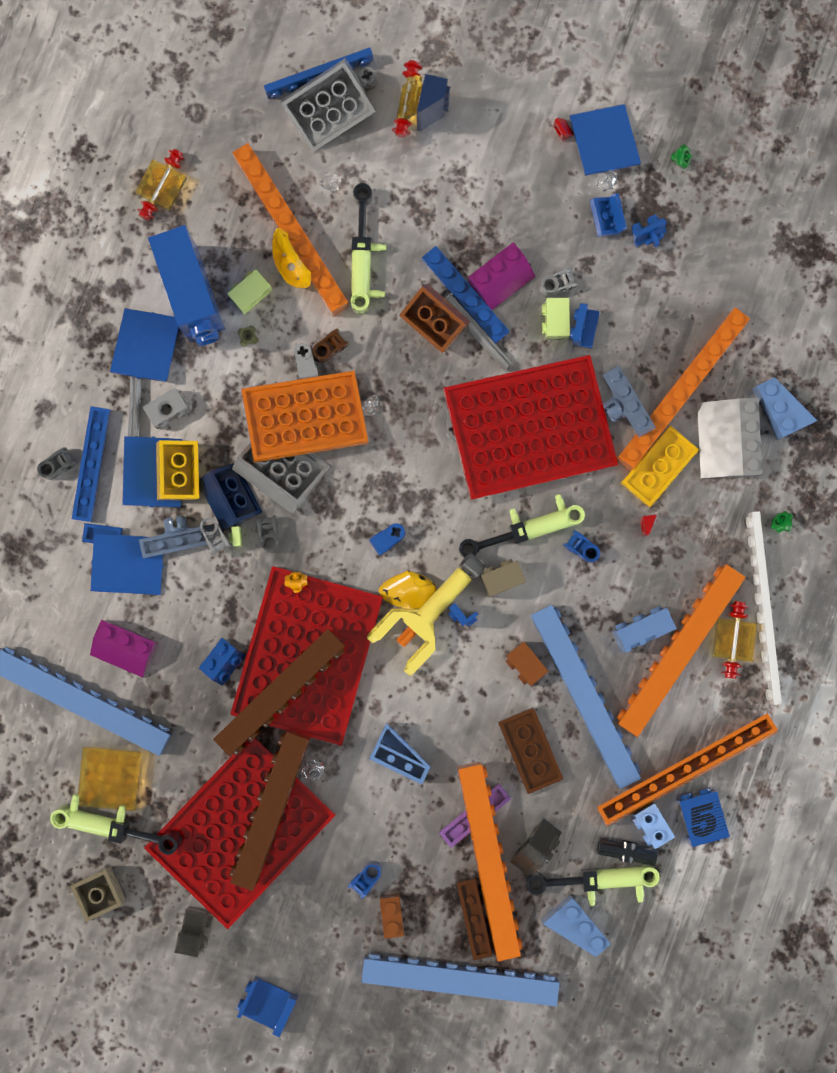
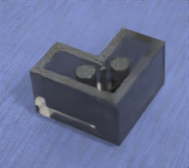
(537, 848)
(192, 936)

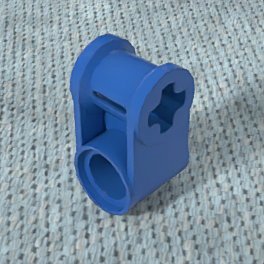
(385, 541)
(581, 546)
(363, 881)

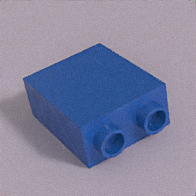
(187, 285)

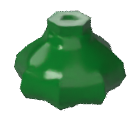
(682, 156)
(782, 522)

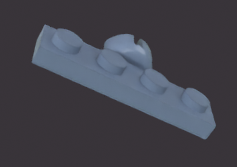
(626, 403)
(174, 538)

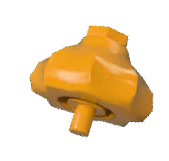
(296, 581)

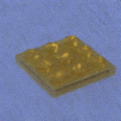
(109, 778)

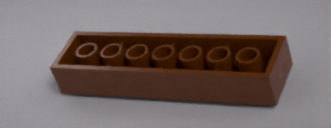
(279, 692)
(270, 811)

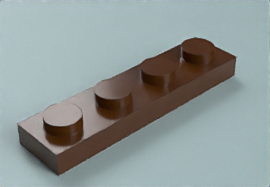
(474, 918)

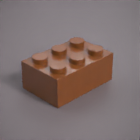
(434, 318)

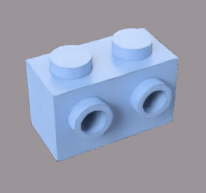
(653, 825)

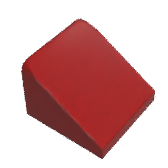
(562, 129)
(647, 524)

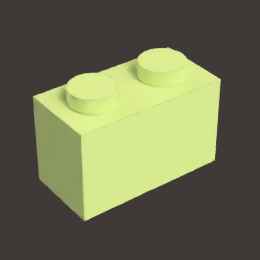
(249, 291)
(556, 318)

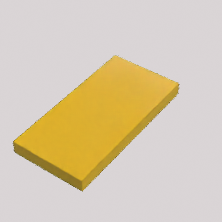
(659, 466)

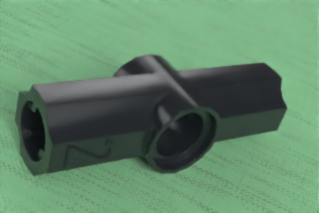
(627, 851)

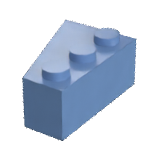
(781, 408)
(643, 629)
(399, 756)
(576, 926)

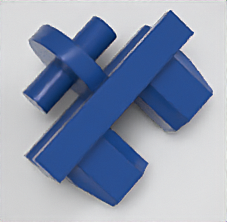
(649, 234)

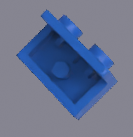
(608, 215)
(585, 328)
(457, 615)
(221, 662)

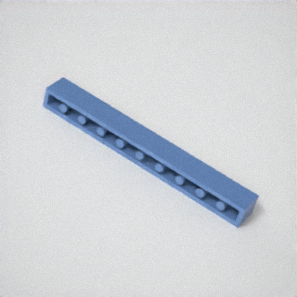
(585, 696)
(83, 702)
(460, 980)

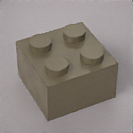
(502, 578)
(98, 893)

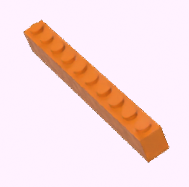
(287, 222)
(684, 387)
(680, 650)
(687, 770)
(489, 862)

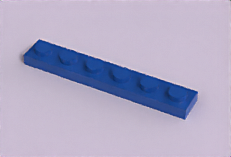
(294, 82)
(465, 294)
(91, 464)

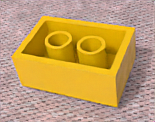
(177, 470)

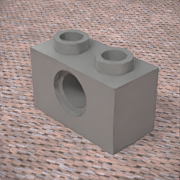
(155, 409)

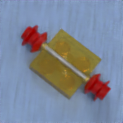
(408, 99)
(161, 185)
(734, 639)

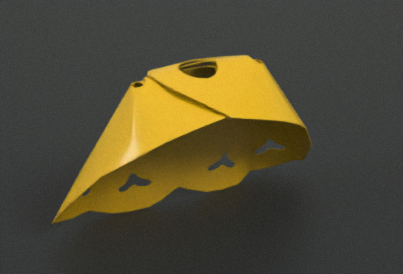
(282, 245)
(409, 588)

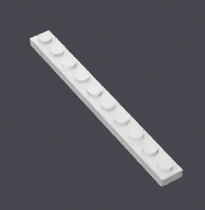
(764, 615)

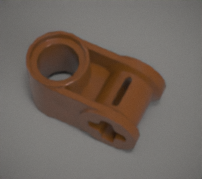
(330, 345)

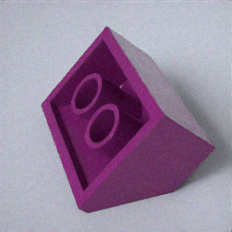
(501, 276)
(122, 647)

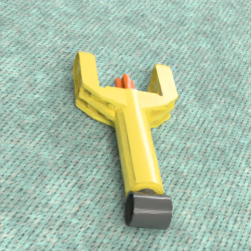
(422, 620)

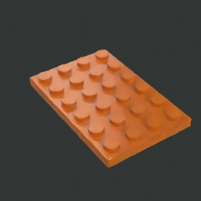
(304, 416)

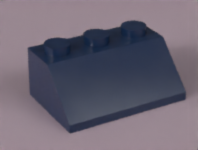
(432, 101)
(229, 497)

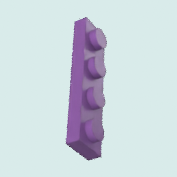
(459, 827)

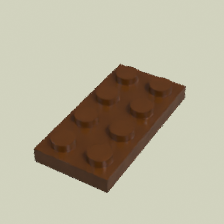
(530, 750)

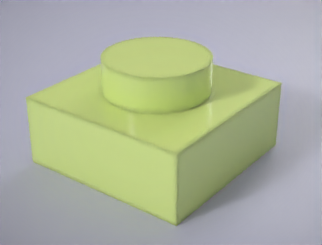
(236, 536)

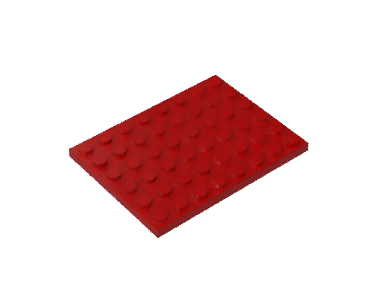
(530, 427)
(286, 628)
(215, 827)

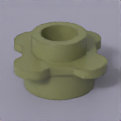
(242, 332)

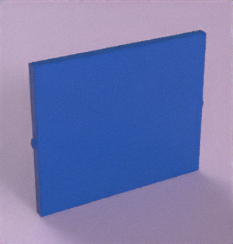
(604, 140)
(145, 345)
(141, 473)
(121, 568)

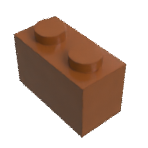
(526, 663)
(391, 915)

